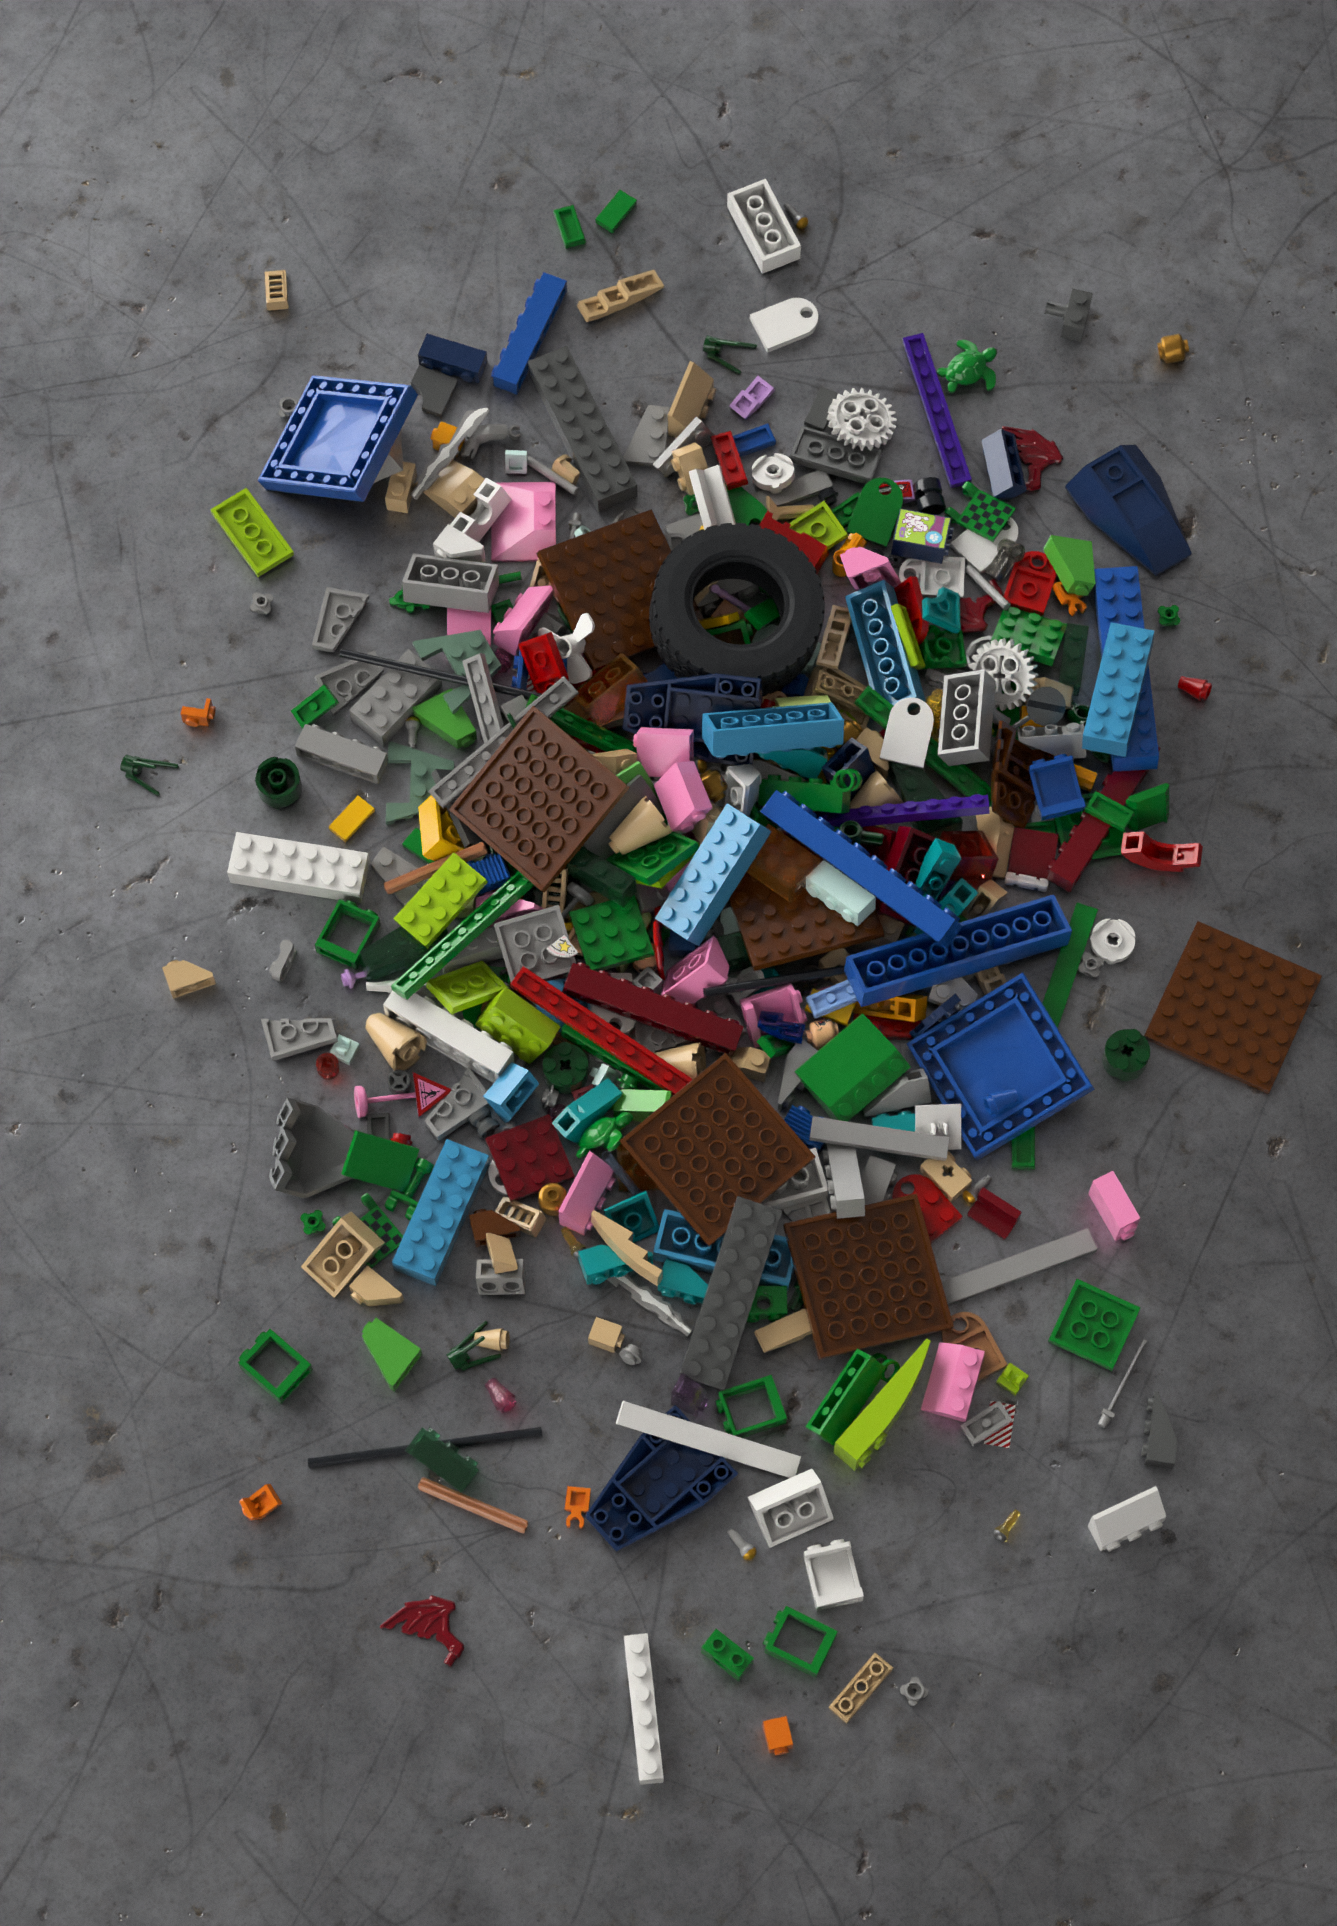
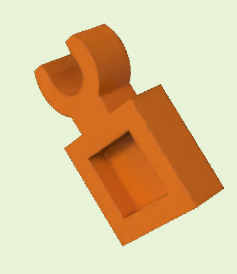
(1072, 600)
(577, 1502)

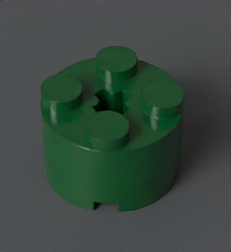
(282, 771)
(1129, 1042)
(565, 1056)

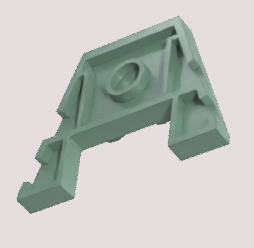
(456, 649)
(420, 780)

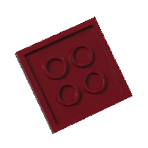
(529, 1157)

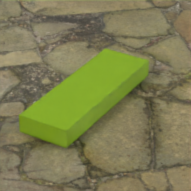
(908, 636)

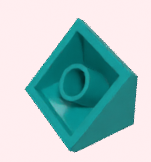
(635, 1215)

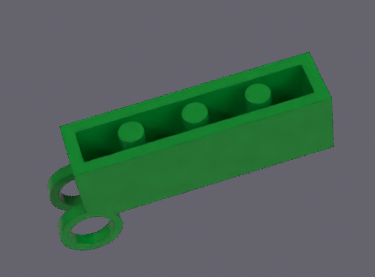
(814, 794)
(849, 1395)

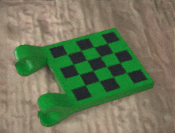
(983, 514)
(381, 1226)

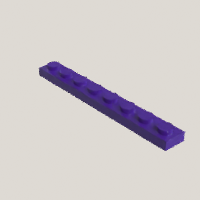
(936, 410)
(911, 811)

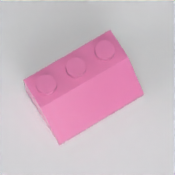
(868, 568)
(523, 618)
(697, 970)
(586, 1194)
(953, 1381)

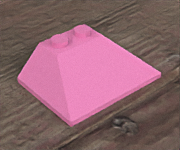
(525, 523)

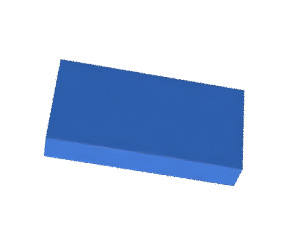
(754, 440)

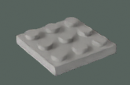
(525, 942)

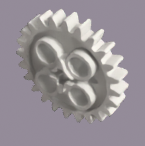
(861, 419)
(1022, 675)

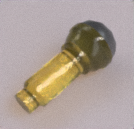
(575, 1246)
(1001, 1532)

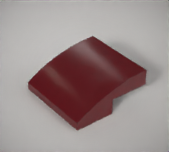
(1032, 852)

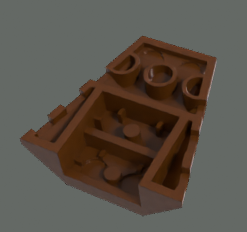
(1010, 777)

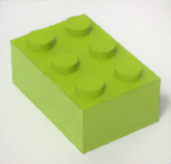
(518, 1025)

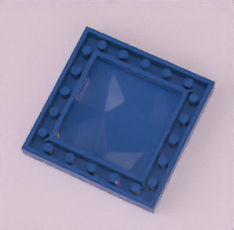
(338, 438)
(997, 1047)

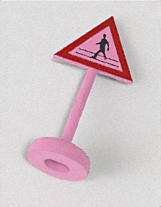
(426, 1094)

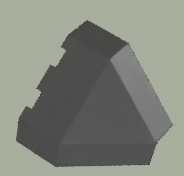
(308, 1150)

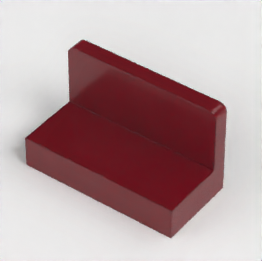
(994, 1213)

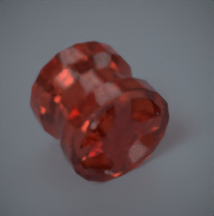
(329, 1071)

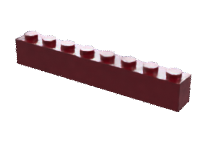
(1087, 836)
(652, 1009)

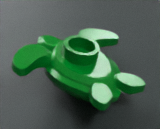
(969, 366)
(603, 1133)

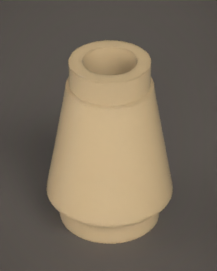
(494, 1339)

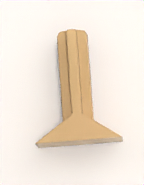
(786, 512)

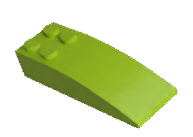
(880, 1415)

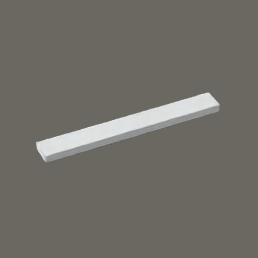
(708, 1440)

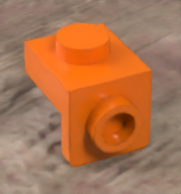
(196, 716)
(260, 1503)

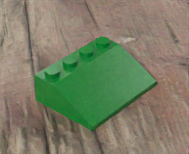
(852, 1069)

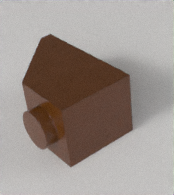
(491, 1222)

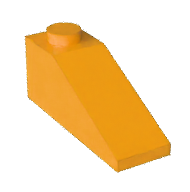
(904, 1007)

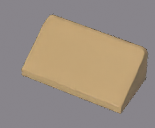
(501, 1253)

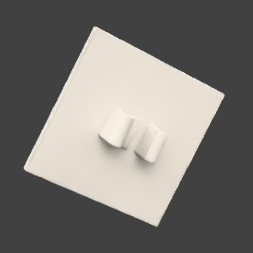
(941, 1121)

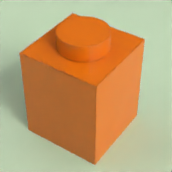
(778, 1735)

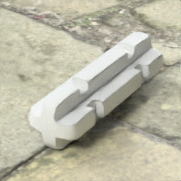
(1026, 881)

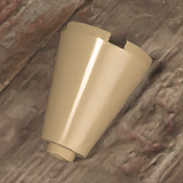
(875, 793)
(639, 828)
(395, 1041)
(687, 1058)

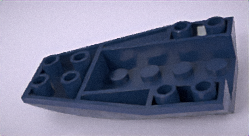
(1131, 507)
(683, 701)
(656, 1487)

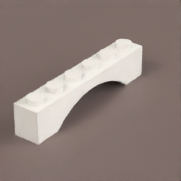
(643, 1709)

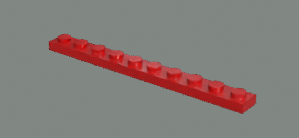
(599, 1031)

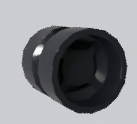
(929, 496)

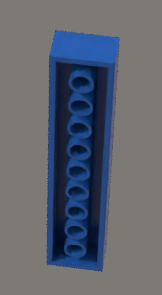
(1120, 602)
(858, 866)
(978, 946)

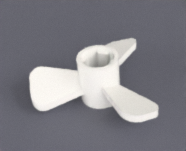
(573, 646)

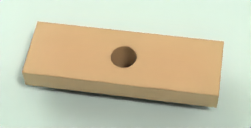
(837, 689)
(852, 1699)

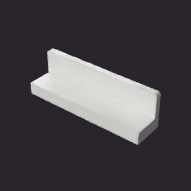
(712, 496)

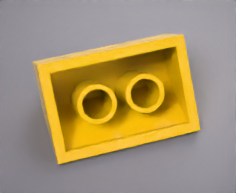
(437, 831)

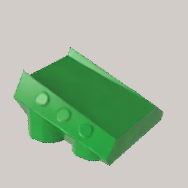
(943, 649)
(1149, 807)

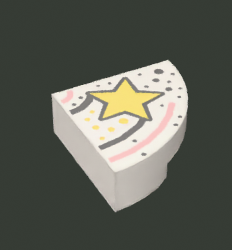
(562, 948)

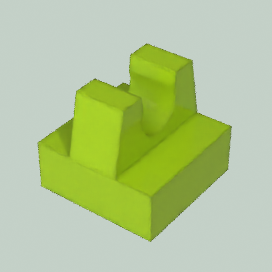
(1012, 1379)

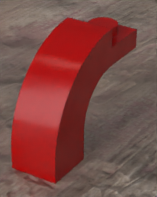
(1160, 856)

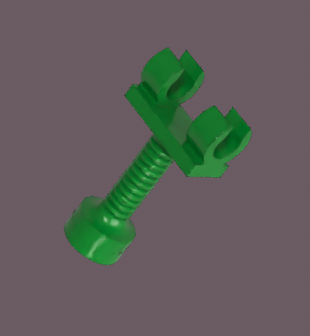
(422, 1167)

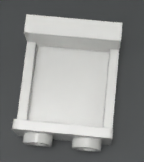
(832, 1575)

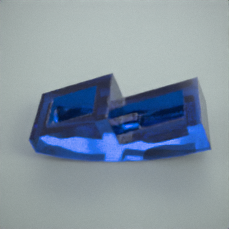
(774, 1025)

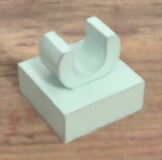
(516, 461)
(345, 1049)
(603, 1073)

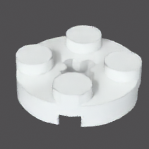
(777, 481)
(1112, 928)

